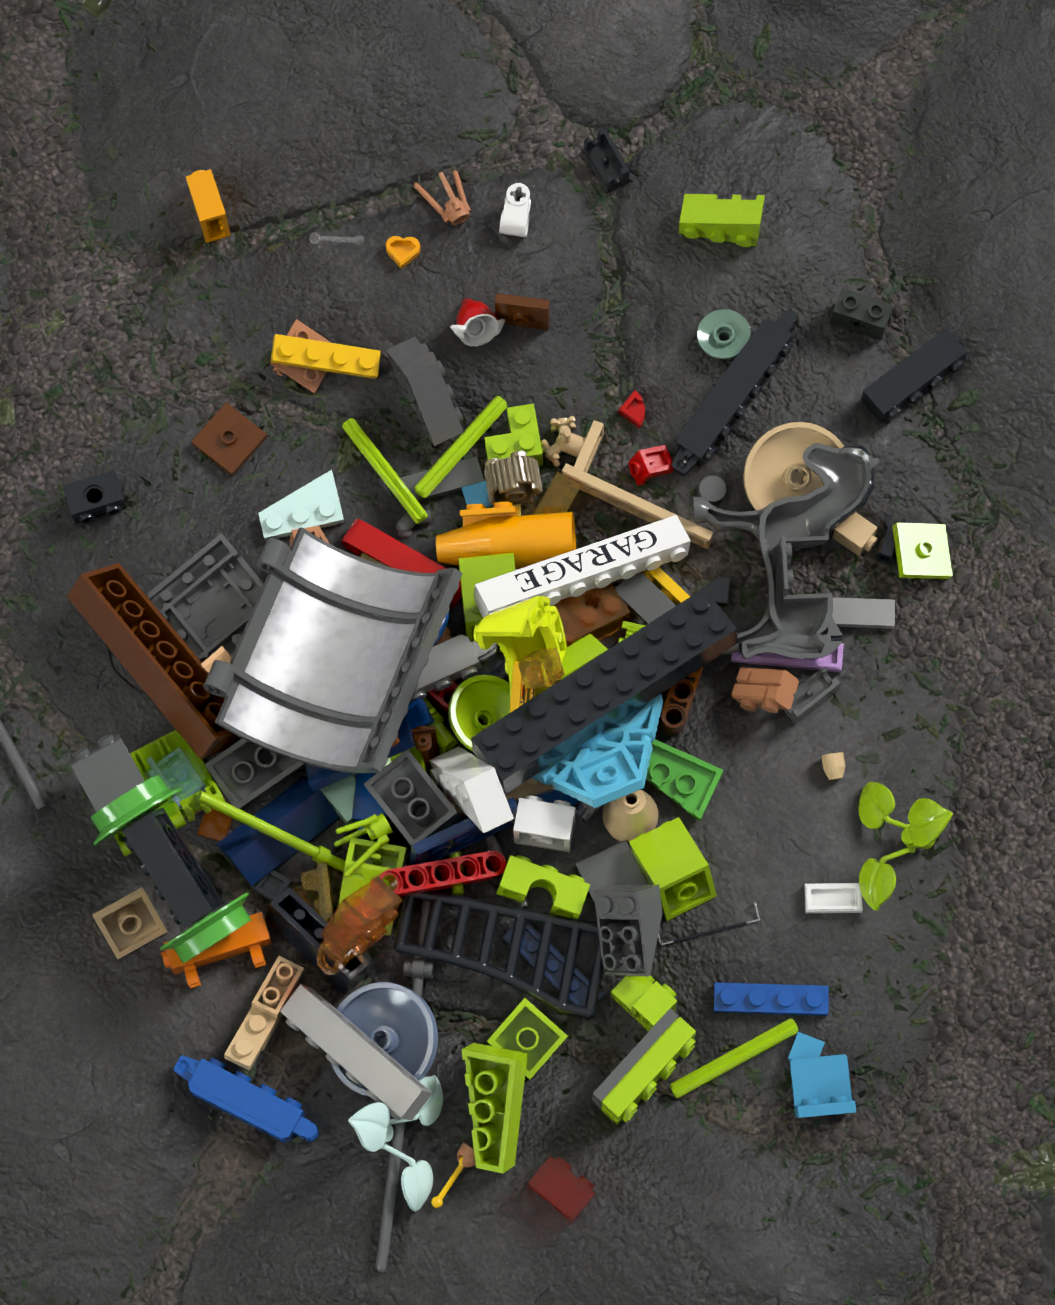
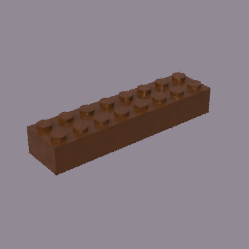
(152, 655)

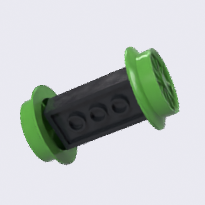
(171, 866)

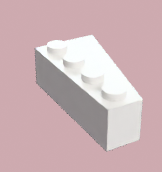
(472, 787)

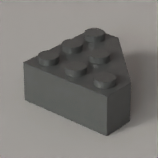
(426, 389)

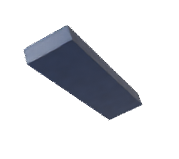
(553, 967)

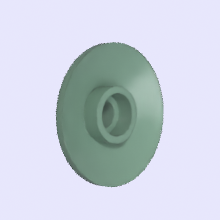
(723, 323)

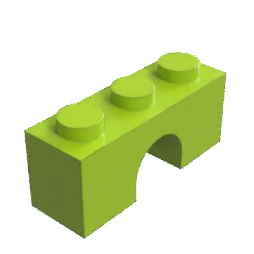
(566, 891)

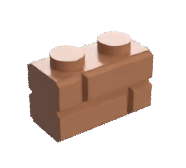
(764, 689)

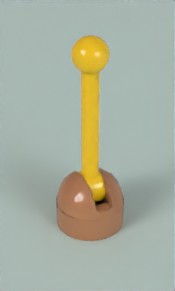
(466, 1159)

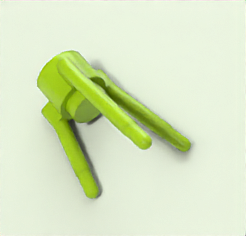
(376, 827)

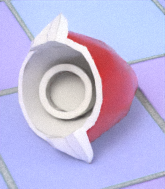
(476, 318)

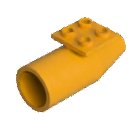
(503, 531)

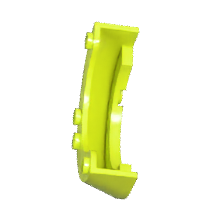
(523, 629)

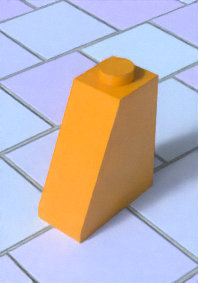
(208, 205)

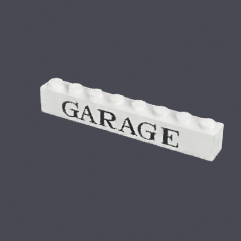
(587, 567)

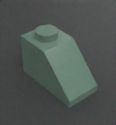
(341, 797)

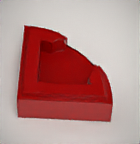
(633, 409)

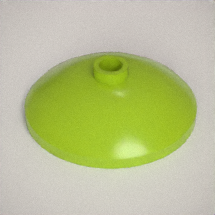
(477, 698)

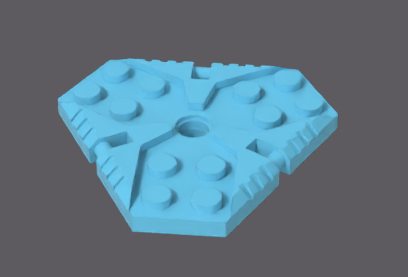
(610, 762)

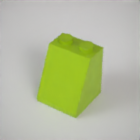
(675, 864)

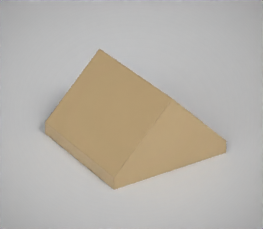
(129, 923)

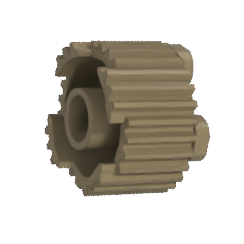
(512, 479)

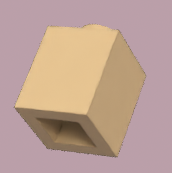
(856, 534)

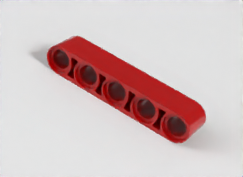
(376, 544)
(450, 872)

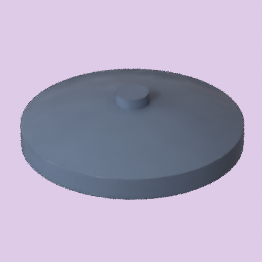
(397, 1023)

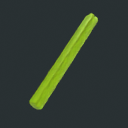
(460, 447)
(384, 470)
(734, 1058)

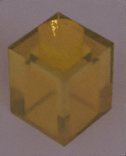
(541, 668)

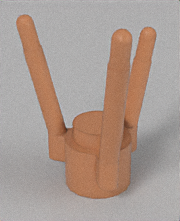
(456, 210)

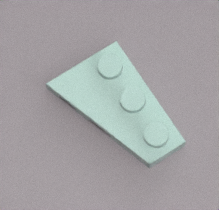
(307, 507)

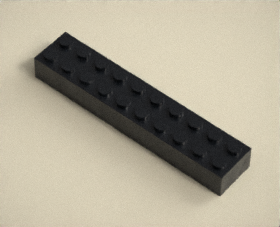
(605, 690)

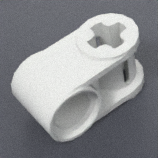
(516, 214)

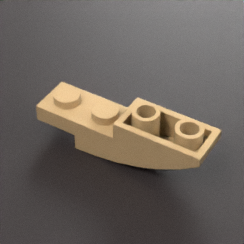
(264, 1013)

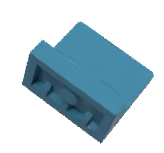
(821, 1086)

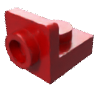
(650, 463)

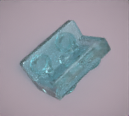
(177, 773)

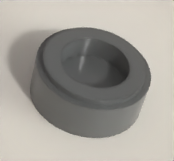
(713, 489)

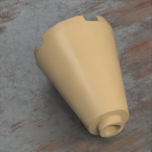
(630, 816)

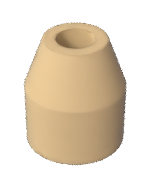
(834, 765)

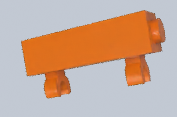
(246, 938)

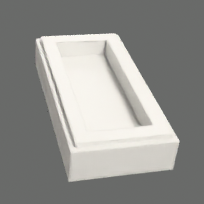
(833, 898)

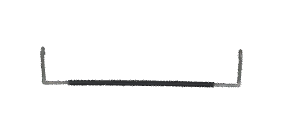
(711, 931)

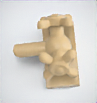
(572, 444)

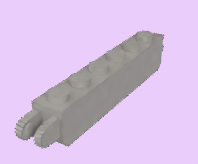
(449, 662)

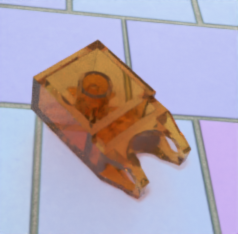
(594, 612)
(357, 924)

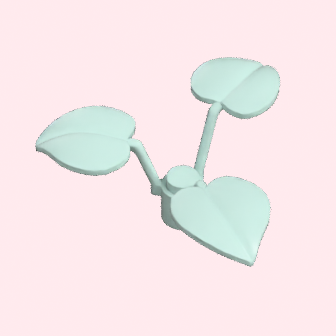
(375, 1130)

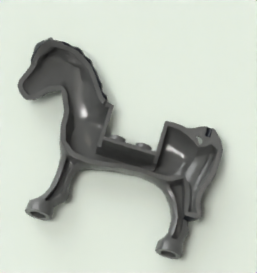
(795, 622)

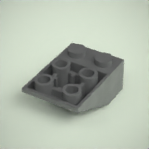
(628, 927)

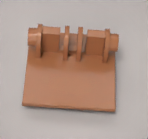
(306, 377)

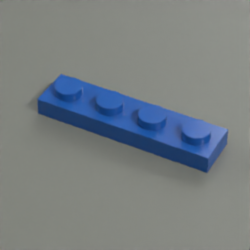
(771, 999)

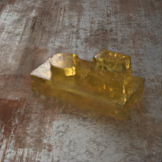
(558, 495)
(319, 881)

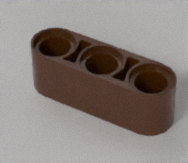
(678, 706)

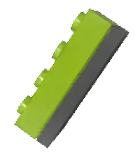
(641, 1069)

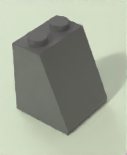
(106, 770)

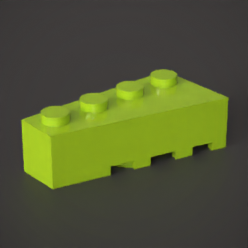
(496, 1095)

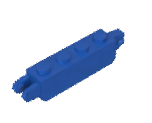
(244, 1100)

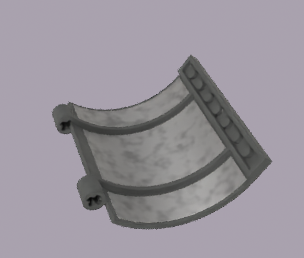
(330, 654)

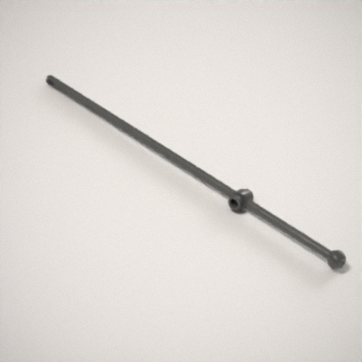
(419, 970)

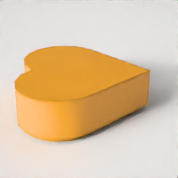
(402, 250)

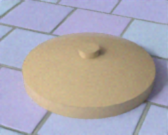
(777, 466)

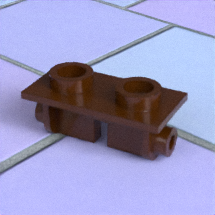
(426, 742)

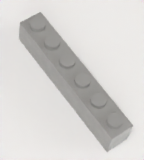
(355, 1052)

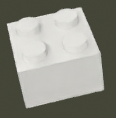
(544, 824)

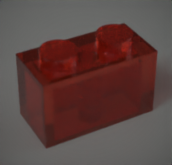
(562, 1188)

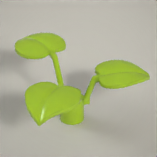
(926, 823)

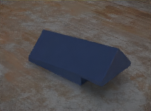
(293, 811)

